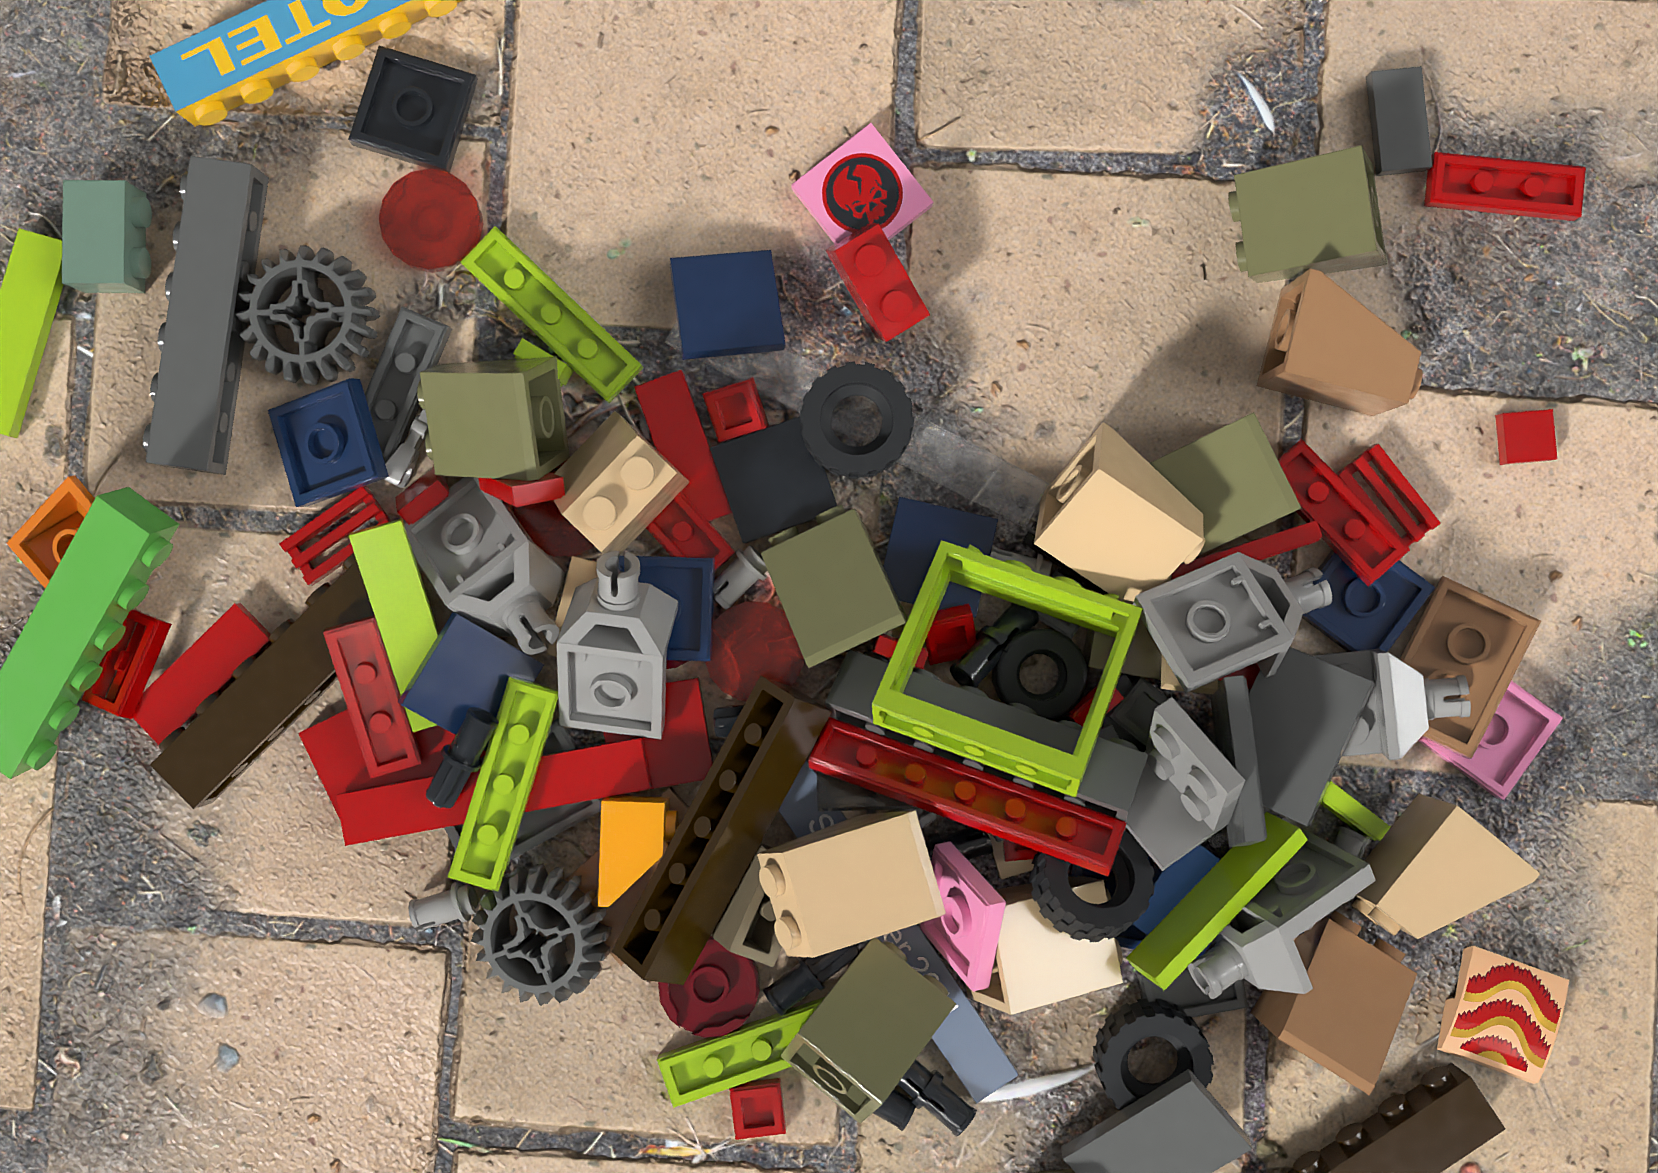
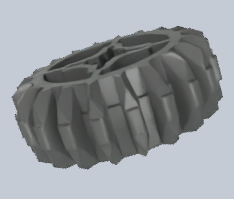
(303, 275)
(533, 961)

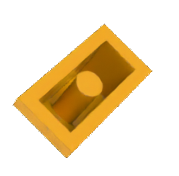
(631, 841)

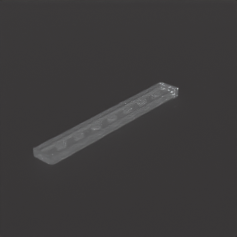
(930, 452)

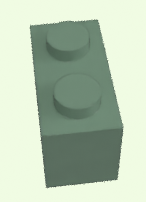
(105, 236)

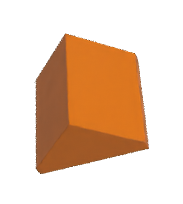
(51, 529)

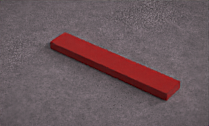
(559, 781)
(968, 796)

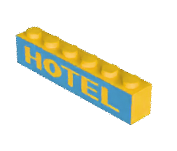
(276, 45)

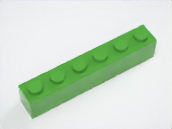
(77, 624)

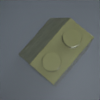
(1308, 216)
(494, 418)
(1230, 480)
(832, 585)
(869, 1029)

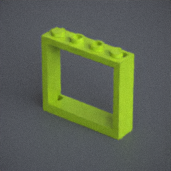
(977, 740)

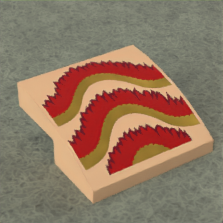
(1503, 1014)

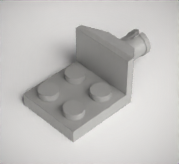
(488, 565)
(1229, 617)
(615, 652)
(1398, 702)
(1183, 790)
(1261, 936)

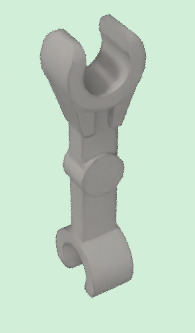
(403, 461)

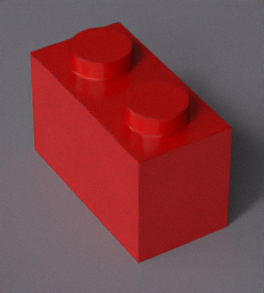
(877, 282)

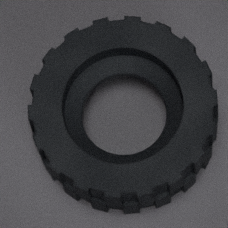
(856, 381)
(1087, 919)
(1138, 1022)

